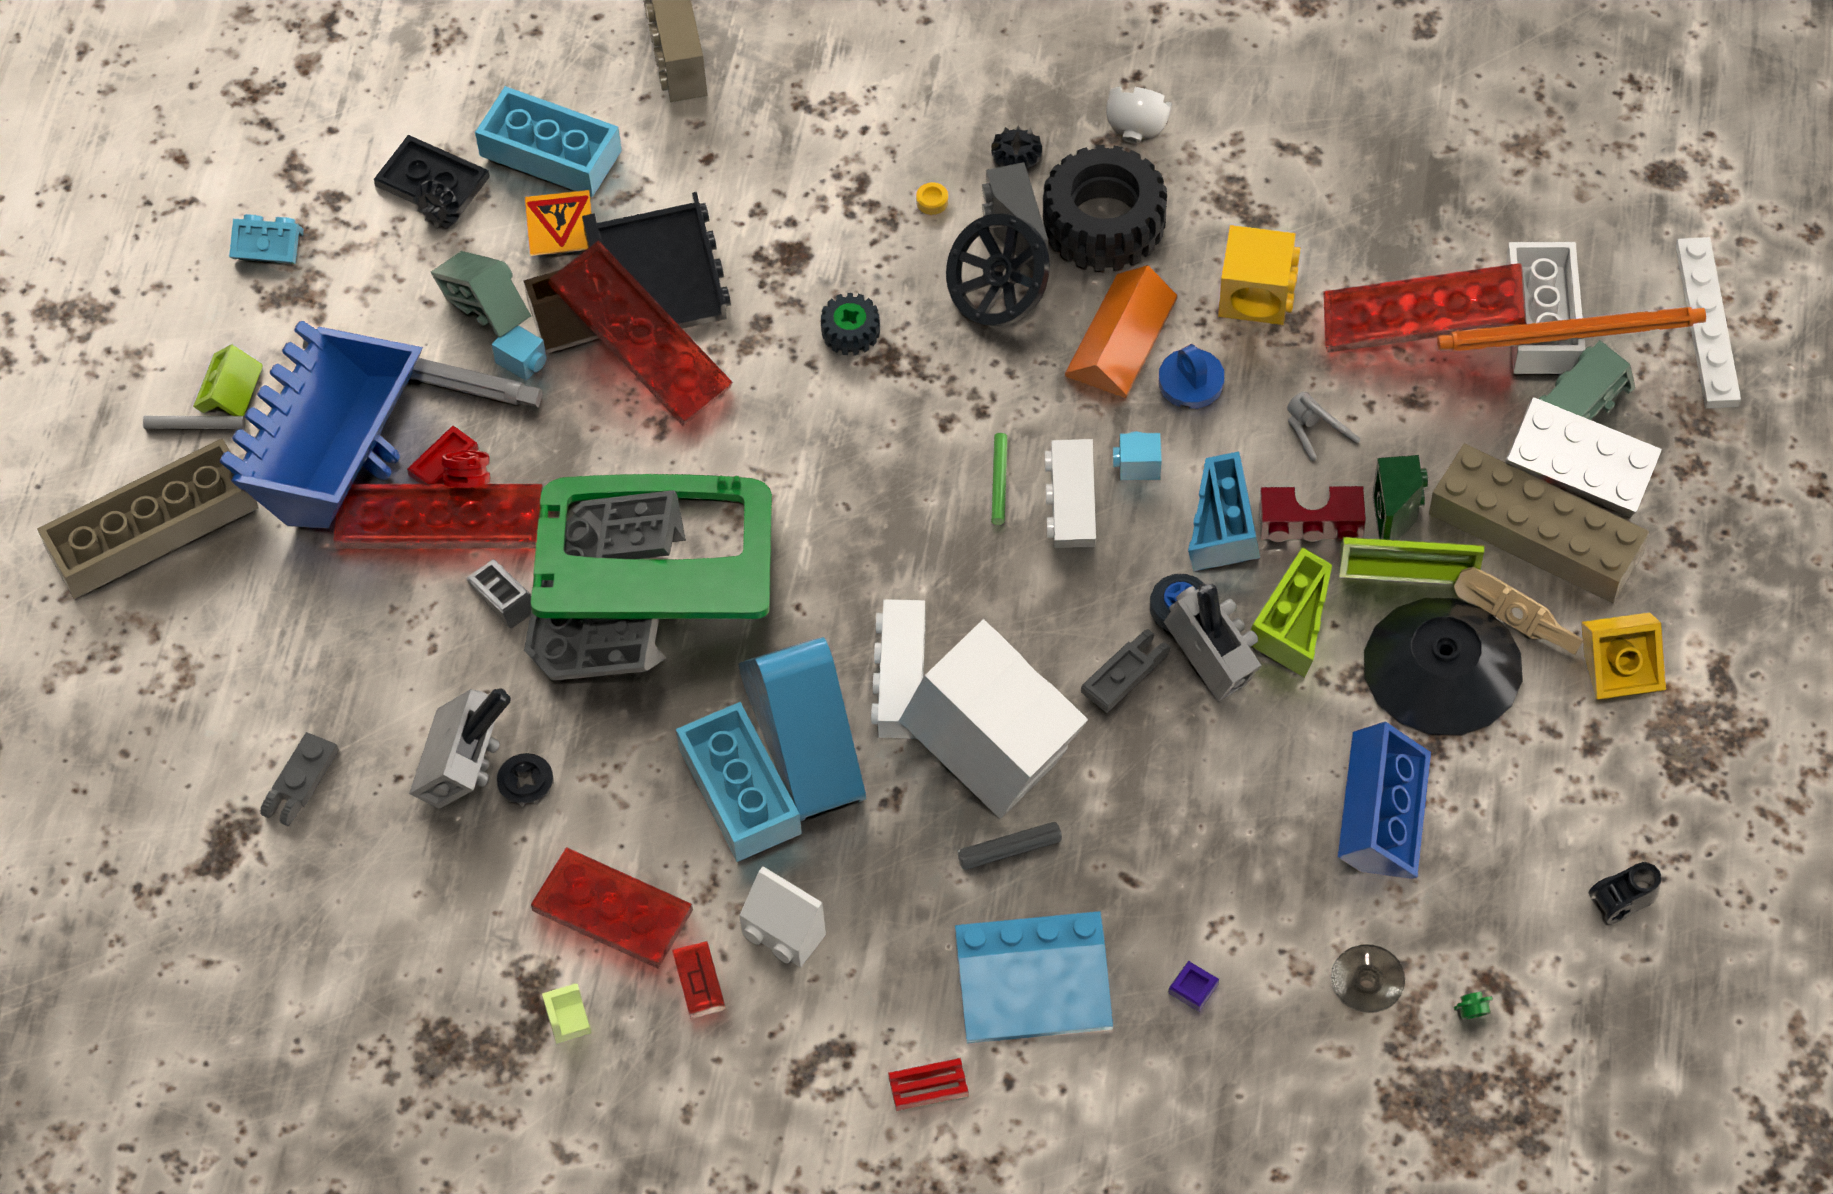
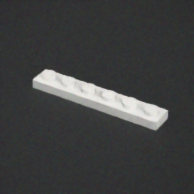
(1709, 338)

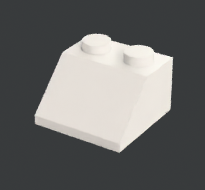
(782, 918)

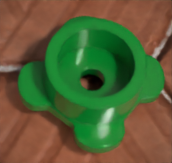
(1473, 1005)

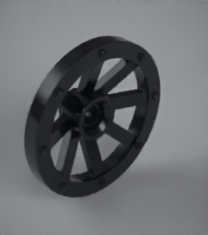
(994, 268)

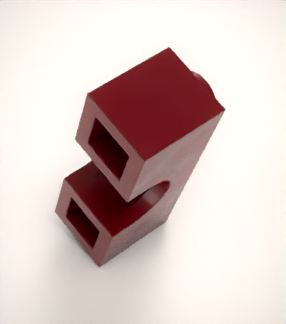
(1286, 519)

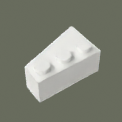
(1071, 493)

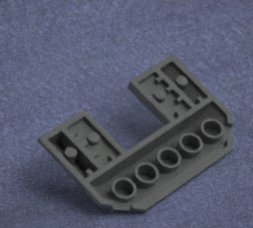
(616, 529)

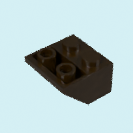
(553, 317)

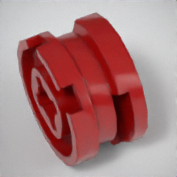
(466, 468)

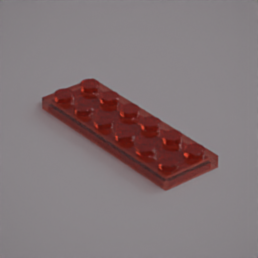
(1423, 307)
(640, 333)
(438, 517)

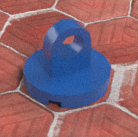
(1191, 377)

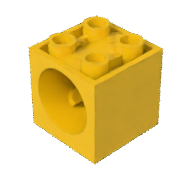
(1258, 275)

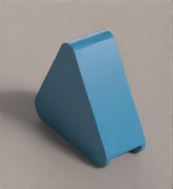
(805, 725)

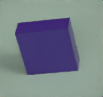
(1193, 986)

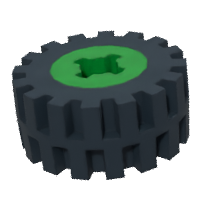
(845, 334)

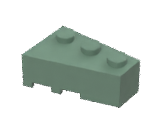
(482, 287)
(1592, 382)

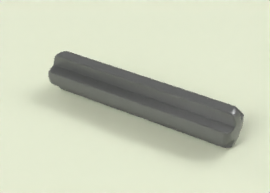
(1009, 845)

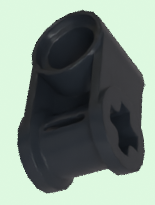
(1621, 895)

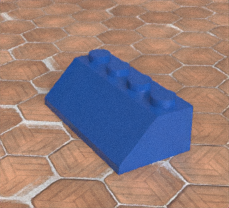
(1384, 802)

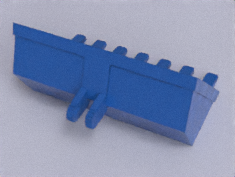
(322, 424)

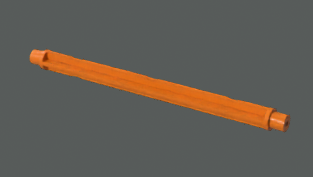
(1571, 329)

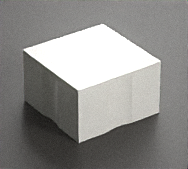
(992, 718)

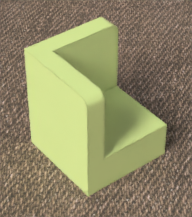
(566, 1013)

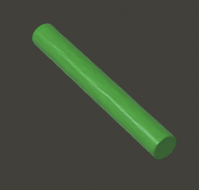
(999, 479)

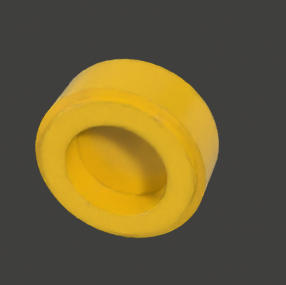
(932, 198)

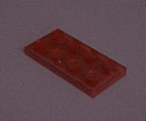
(612, 907)

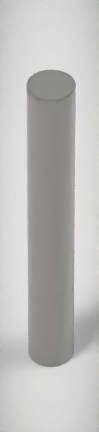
(193, 422)

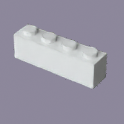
(900, 663)

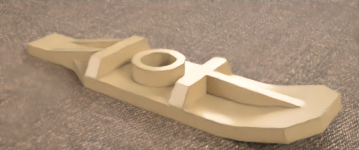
(1501, 598)

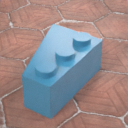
(1224, 518)

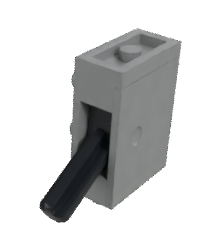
(1213, 640)
(457, 747)

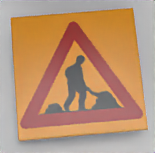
(557, 222)

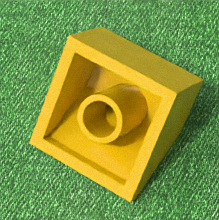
(1624, 655)

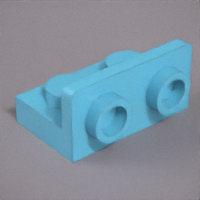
(265, 240)

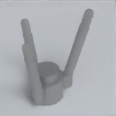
(1308, 412)

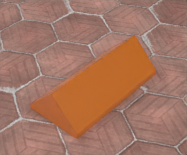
(1123, 331)

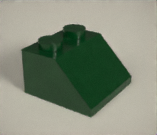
(1398, 494)

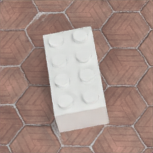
(1550, 295)
(1583, 457)

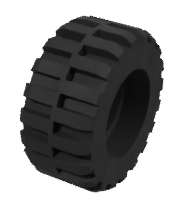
(1103, 240)

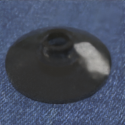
(1369, 964)

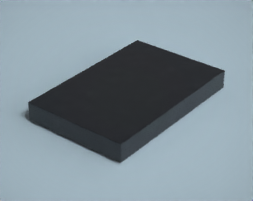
(420, 161)

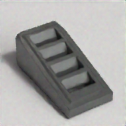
(511, 610)

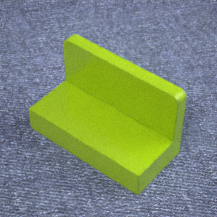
(229, 382)

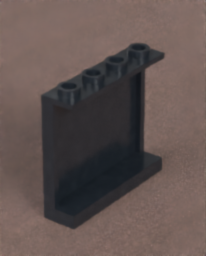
(669, 258)

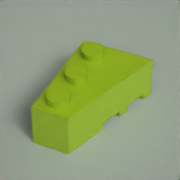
(1293, 613)

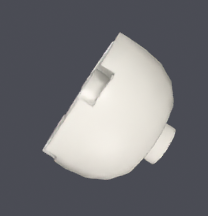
(1137, 114)

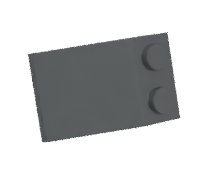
(1011, 193)

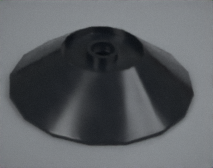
(1438, 690)

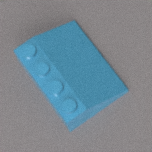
(1033, 977)

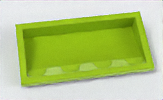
(1407, 560)

